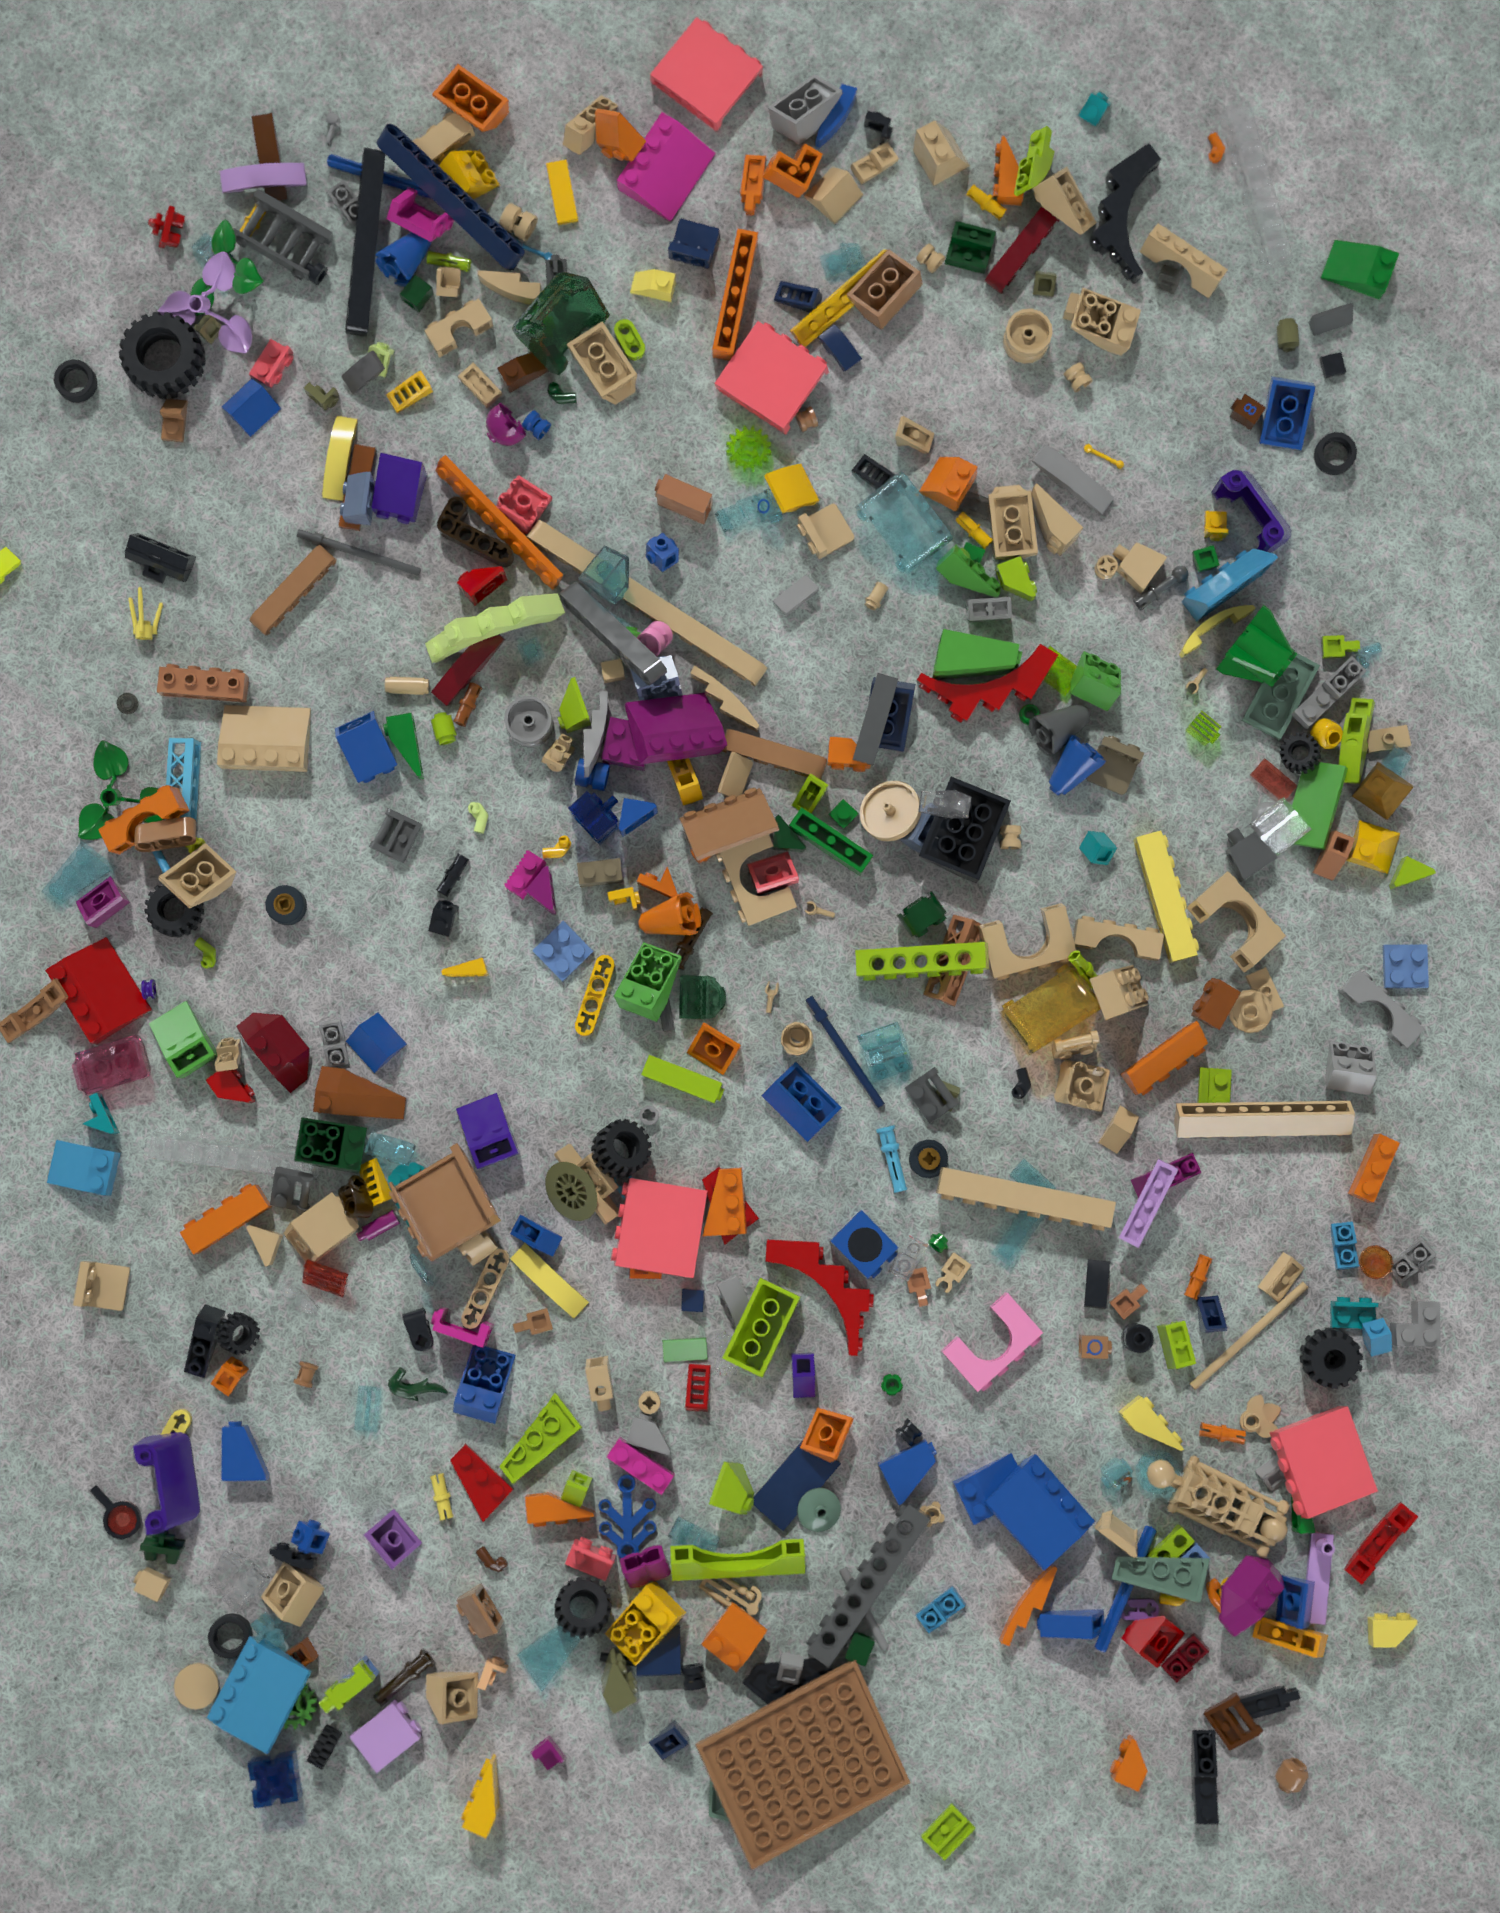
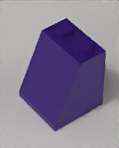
(398, 488)

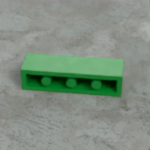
(830, 841)

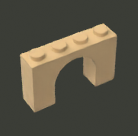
(753, 907)
(1262, 931)
(1057, 944)

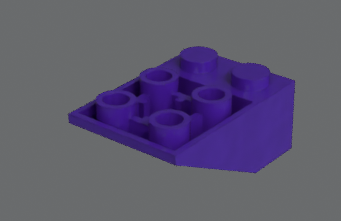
(487, 1131)

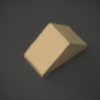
(1119, 1130)
(266, 1243)

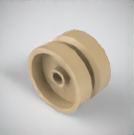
(1025, 348)

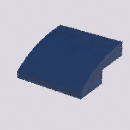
(663, 1658)

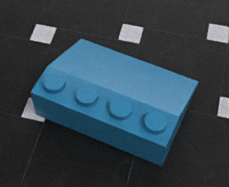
(1228, 582)
(259, 1694)

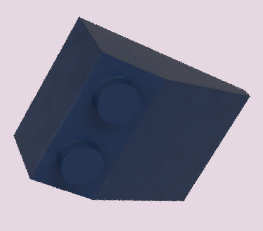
(898, 719)

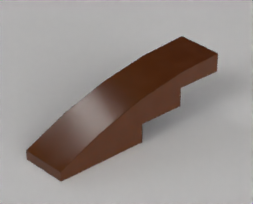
(268, 149)

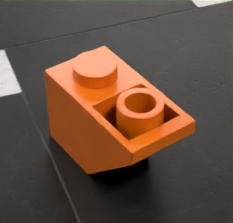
(841, 755)
(1130, 1766)

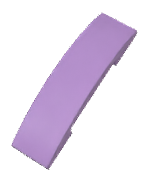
(263, 176)

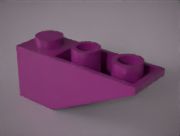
(1186, 1166)

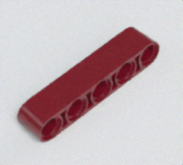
(1020, 250)

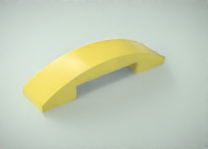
(338, 457)
(1234, 613)
(549, 1280)

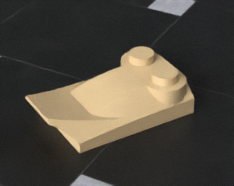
(604, 364)
(1012, 523)

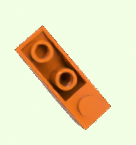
(1007, 173)
(550, 1507)

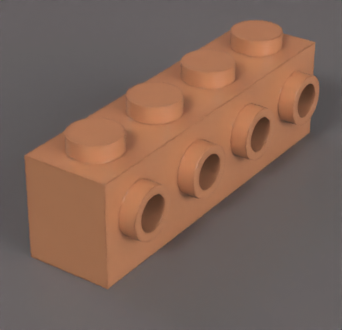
(203, 684)

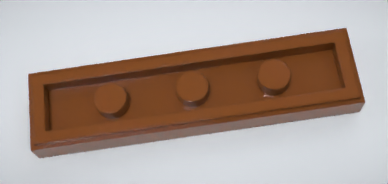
(361, 461)

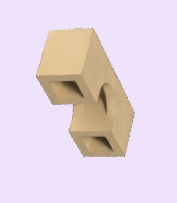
(471, 315)

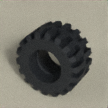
(156, 916)
(635, 1142)
(576, 1625)

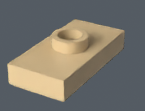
(480, 385)
(1385, 738)
(1262, 982)

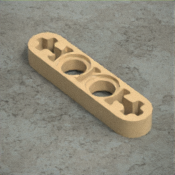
(482, 1286)

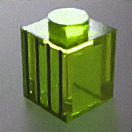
(1204, 729)

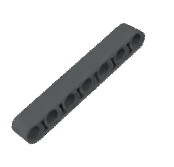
(612, 633)

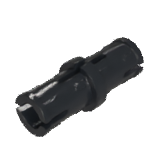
(452, 875)

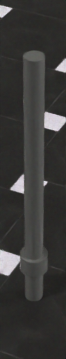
(320, 539)

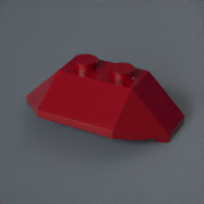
(277, 1048)

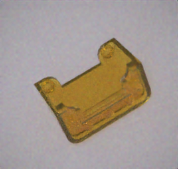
(1050, 1009)

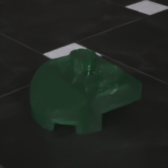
(700, 997)

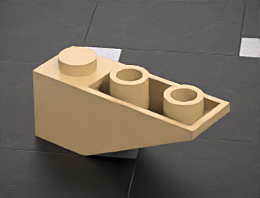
(581, 130)

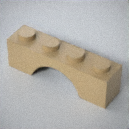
(1165, 245)
(1145, 943)

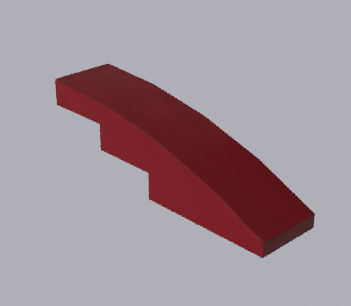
(465, 668)

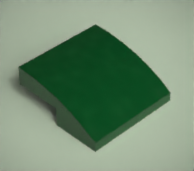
(970, 247)

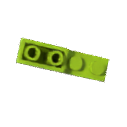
(1037, 163)
(1354, 738)

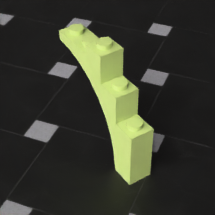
(494, 621)

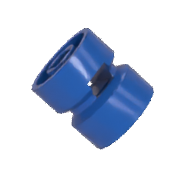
(597, 778)

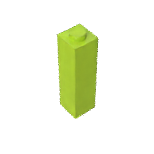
(682, 1079)

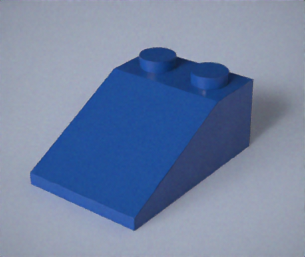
(1287, 413)
(980, 1484)

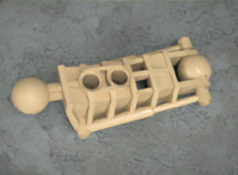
(1203, 1508)

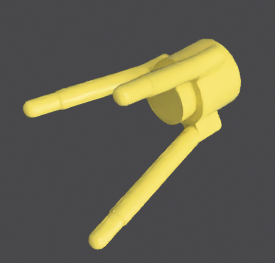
(143, 629)

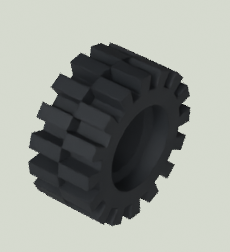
(1294, 742)
(229, 1326)
(324, 1746)

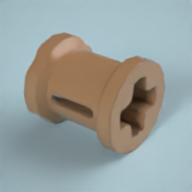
(305, 1374)

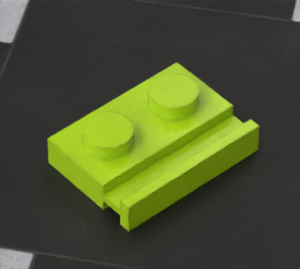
(1214, 1085)
(948, 1831)

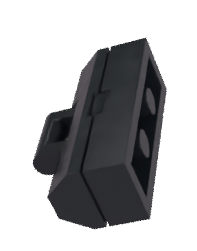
(160, 556)

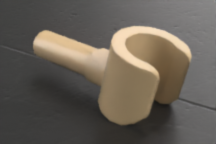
(1196, 681)
(817, 910)
(771, 993)

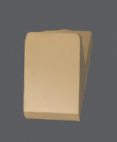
(913, 435)

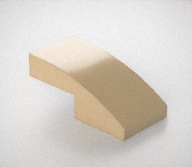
(875, 163)

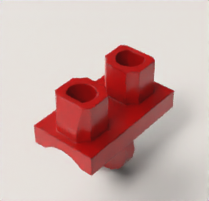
(171, 219)

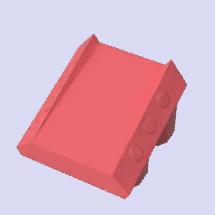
(523, 503)

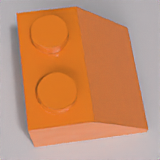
(617, 136)
(949, 481)
(734, 1637)

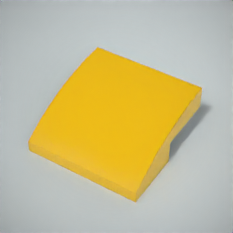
(791, 488)

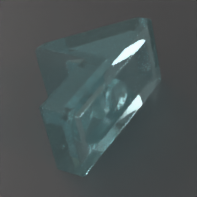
(845, 258)

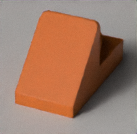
(664, 887)

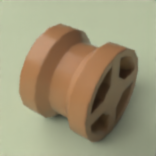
(806, 419)

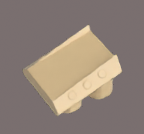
(1081, 1085)
(1118, 1532)

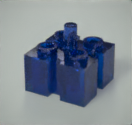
(595, 816)
(275, 1779)

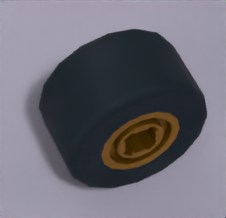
(289, 911)

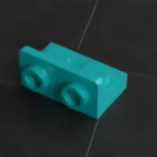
(1351, 1314)

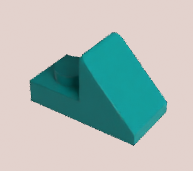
(104, 1119)

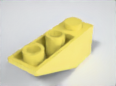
(1144, 1420)

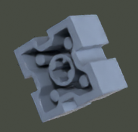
(665, 686)

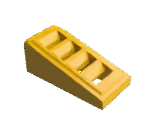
(411, 381)
(468, 969)
(380, 1181)

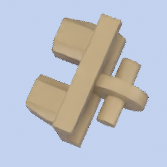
(559, 753)

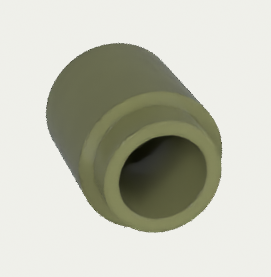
(1287, 334)

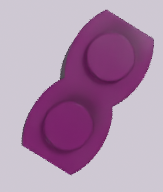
(645, 1566)

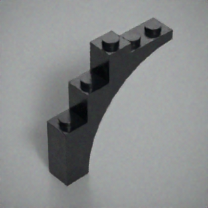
(1113, 234)

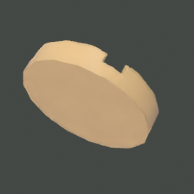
(1251, 1011)
(196, 1686)

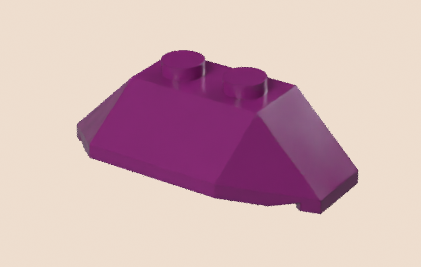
(1249, 1593)

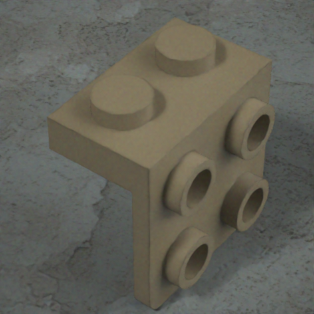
(1119, 765)

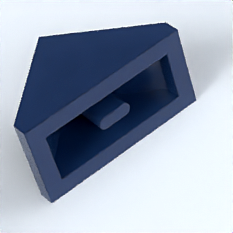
(1210, 1315)
(669, 1740)

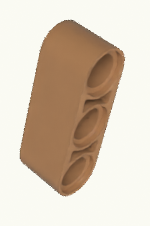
(165, 834)

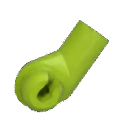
(209, 953)

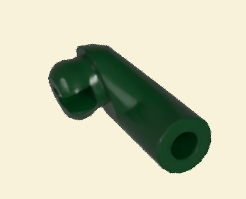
(559, 396)

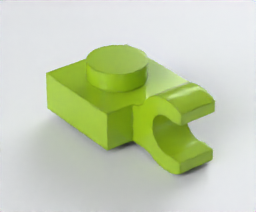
(1336, 646)

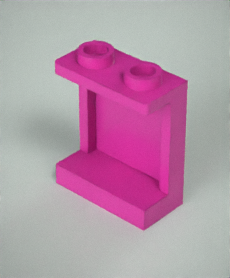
(417, 218)
(479, 1339)

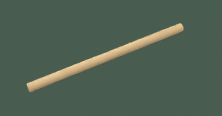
(1249, 1335)

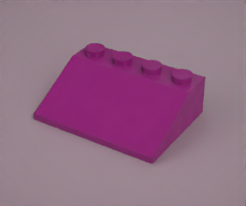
(675, 728)

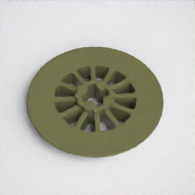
(572, 1205)

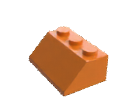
(472, 99)

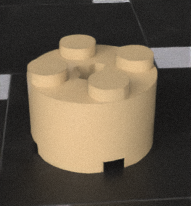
(478, 1247)

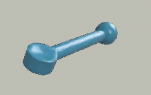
(547, 256)

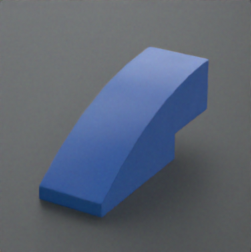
(837, 115)

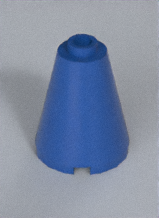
(402, 257)
(1074, 766)

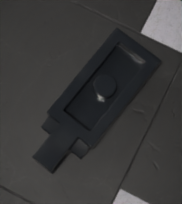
(1269, 1701)

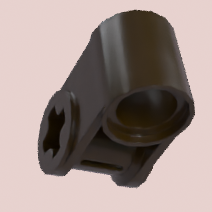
(355, 1199)

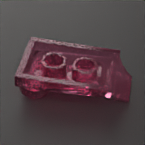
(111, 1065)

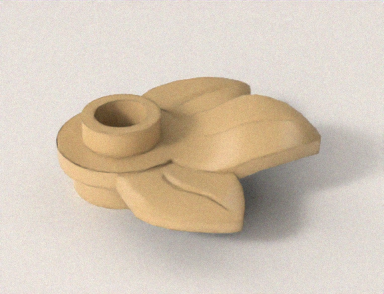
(1263, 1416)

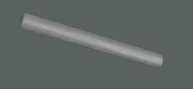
(868, 1617)

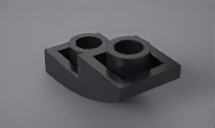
(1096, 1284)
(287, 1555)

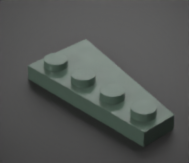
(1169, 1576)

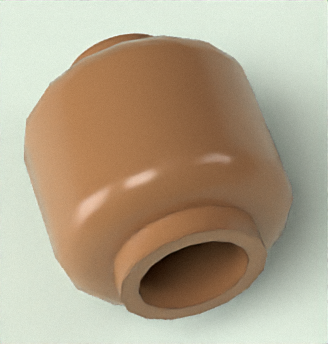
(1291, 1775)

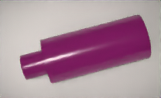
(378, 1226)

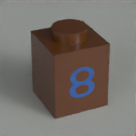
(1246, 411)

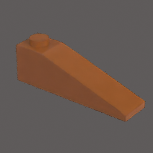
(349, 1094)

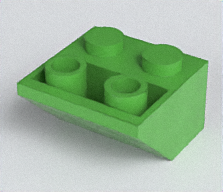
(1096, 681)

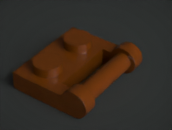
(1227, 1725)

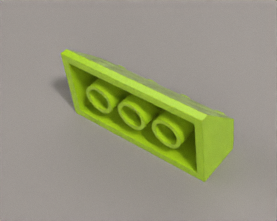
(761, 1327)

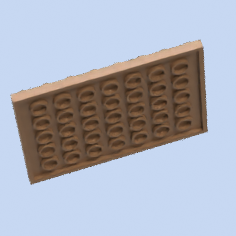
(802, 1764)

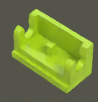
(1176, 1345)

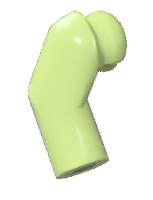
(480, 815)

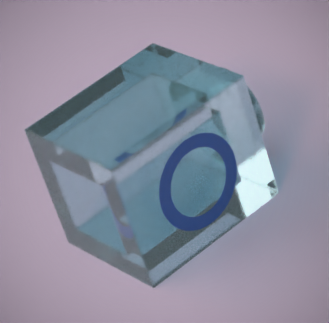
(767, 507)

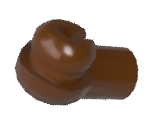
(489, 1562)

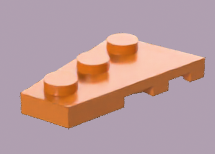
(727, 1205)

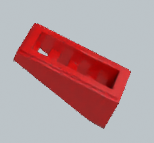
(693, 1406)

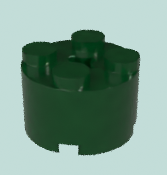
(922, 914)

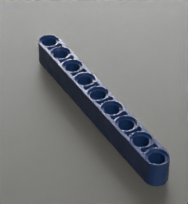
(450, 197)

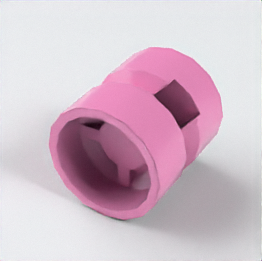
(656, 637)

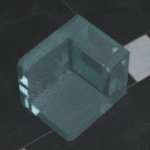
(1396, 759)

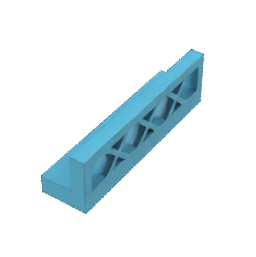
(190, 772)

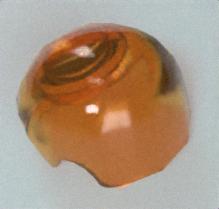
(1381, 1265)

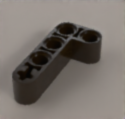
(477, 537)

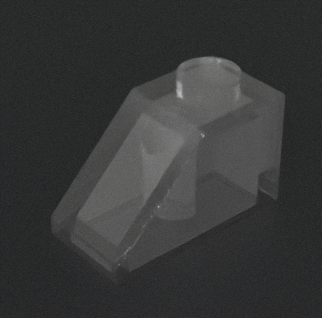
(945, 804)

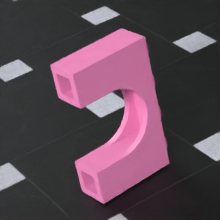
(1021, 1332)

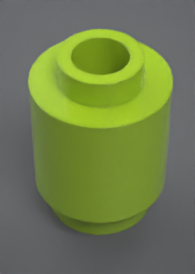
(443, 728)

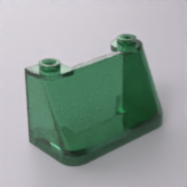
(559, 317)

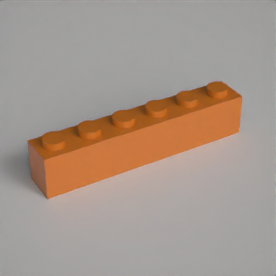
(735, 294)

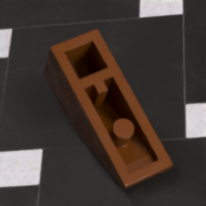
(521, 371)

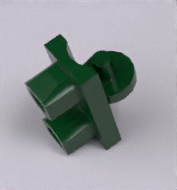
(162, 1544)

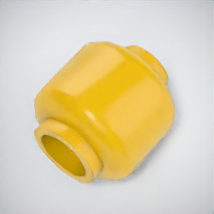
(1327, 733)

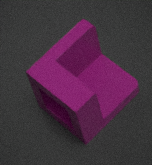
(548, 1753)

